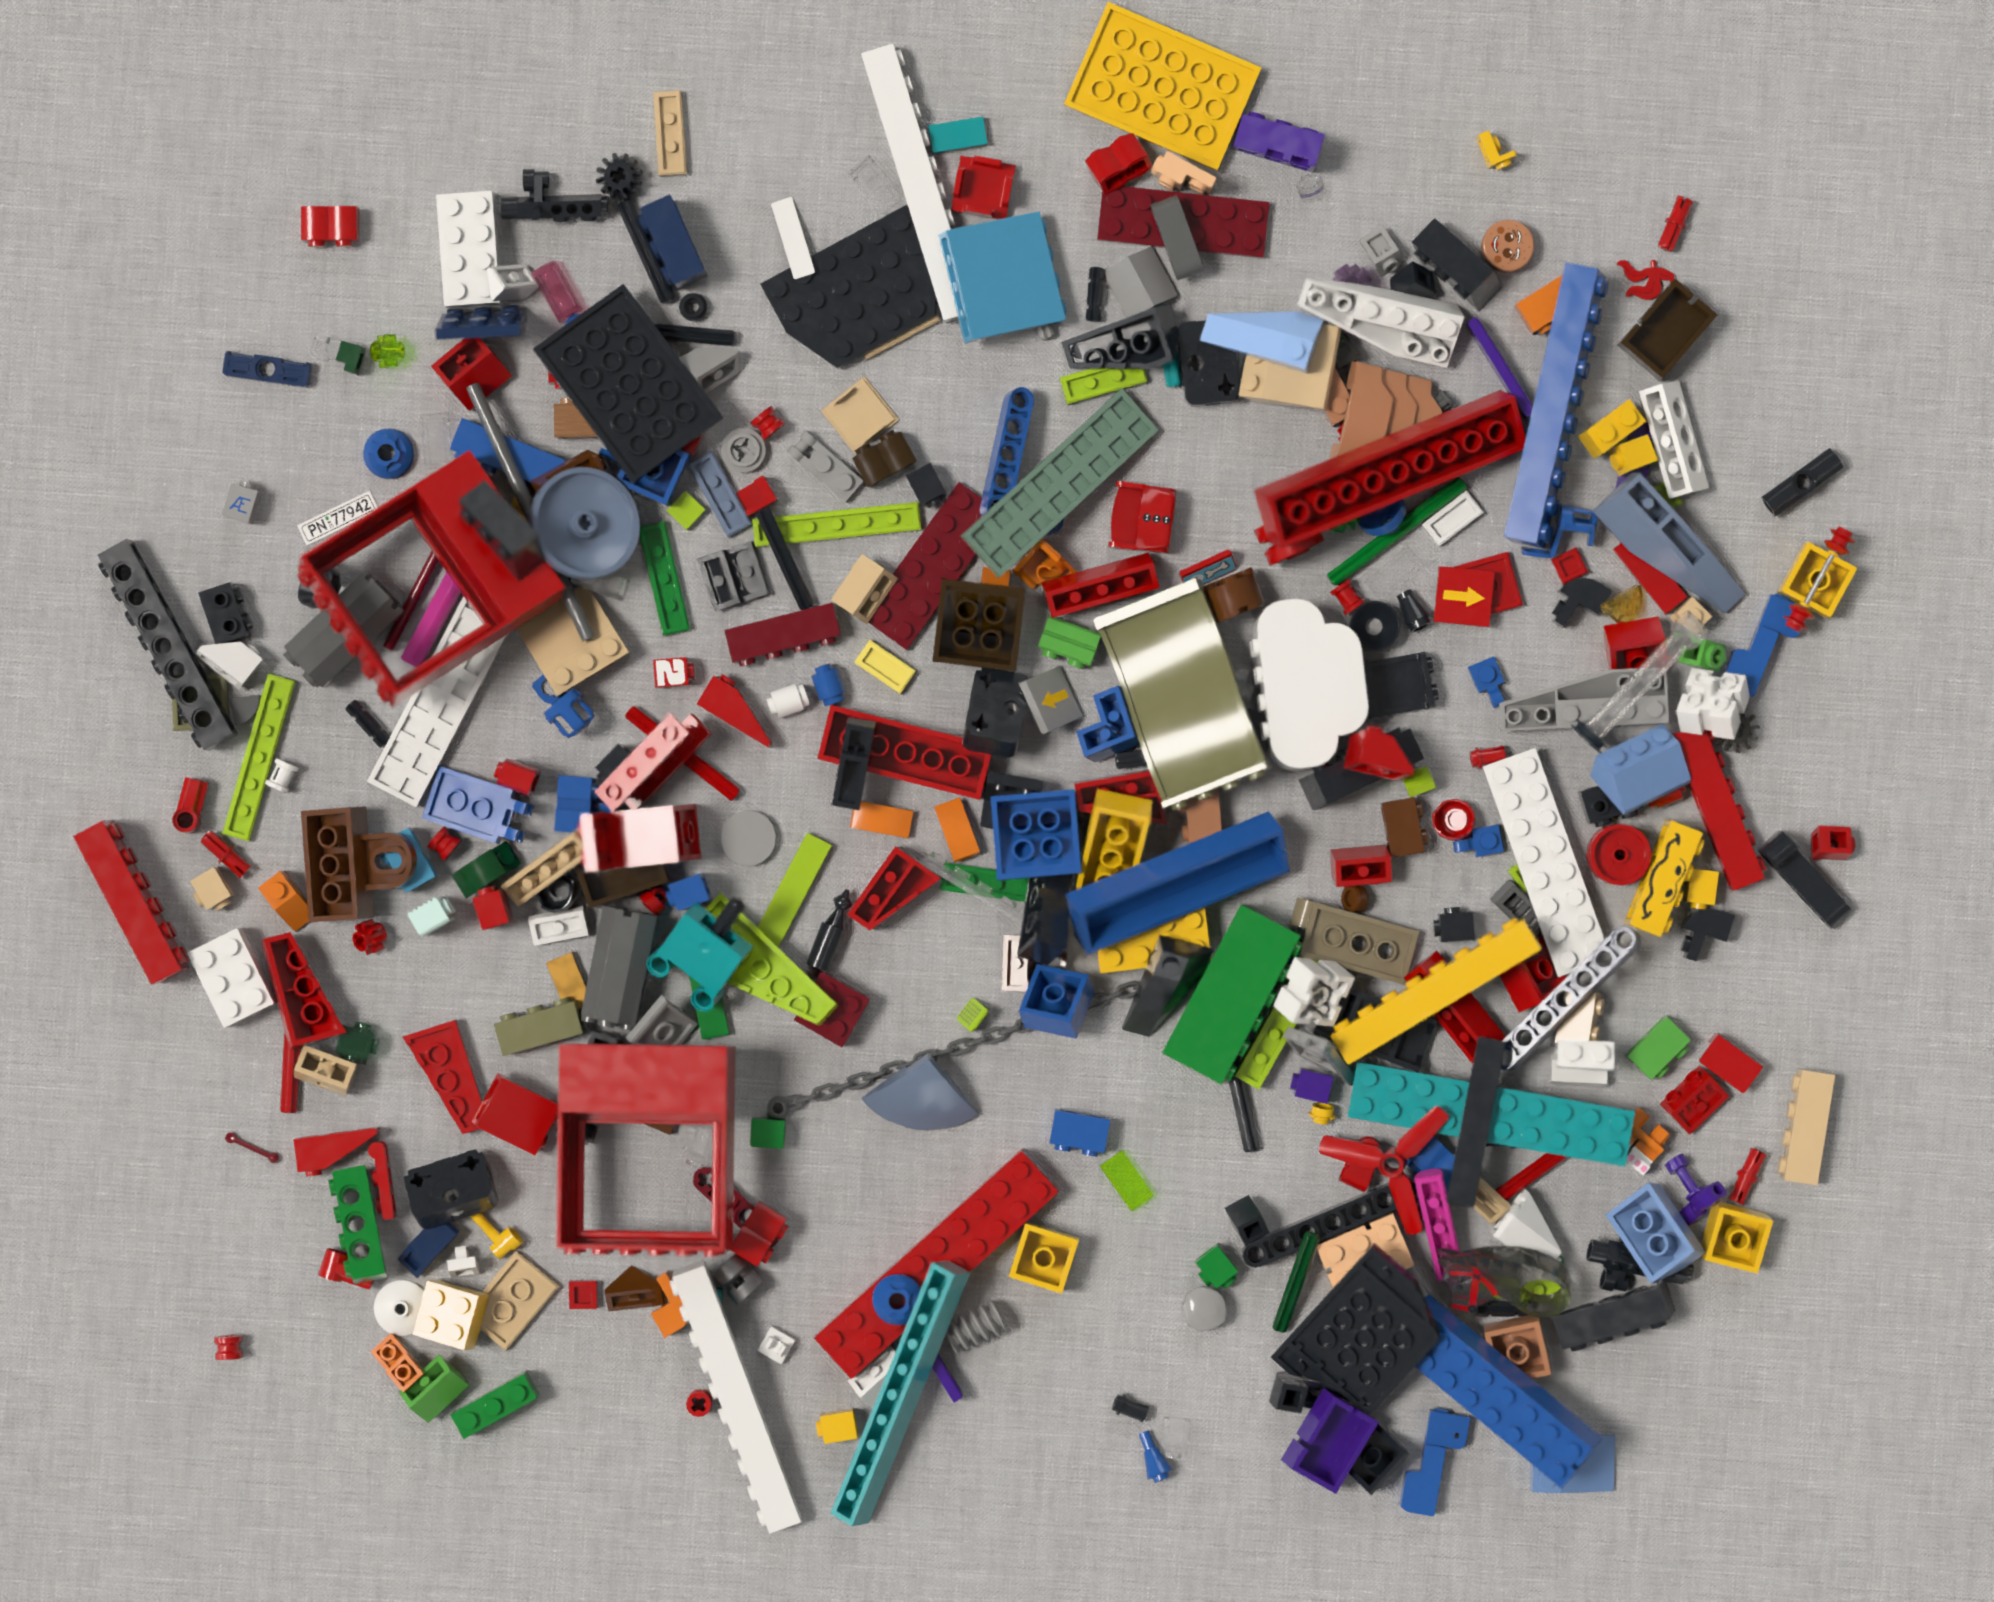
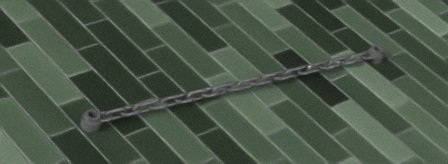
(1017, 1027)

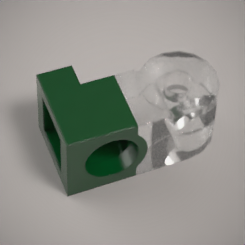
(329, 349)

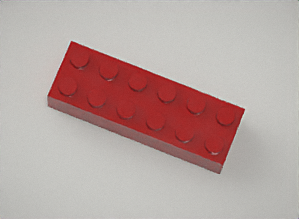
(911, 754)
(131, 901)

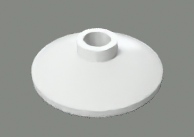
(385, 1304)

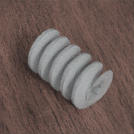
(974, 1327)

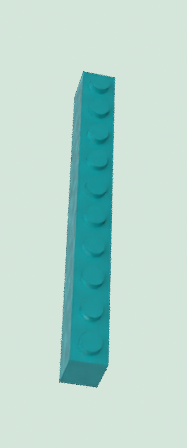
(900, 1393)

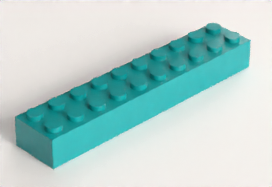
(1517, 1116)

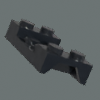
(1403, 1050)

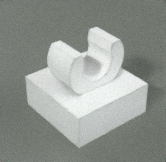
(463, 1264)
(776, 1344)

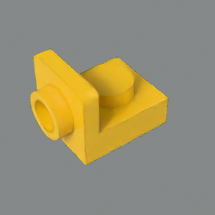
(1490, 147)

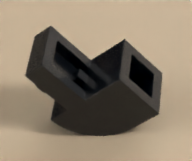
(1582, 592)
(1701, 924)
(1292, 1393)

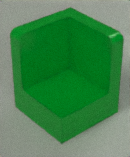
(767, 1133)

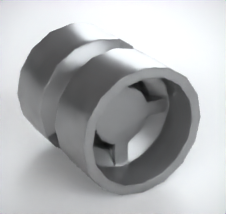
(732, 1269)

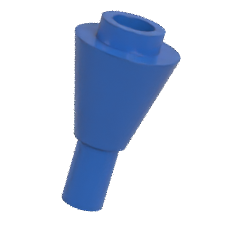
(1155, 1462)

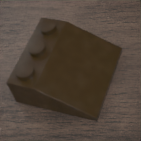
(978, 624)

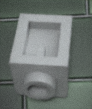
(1382, 251)

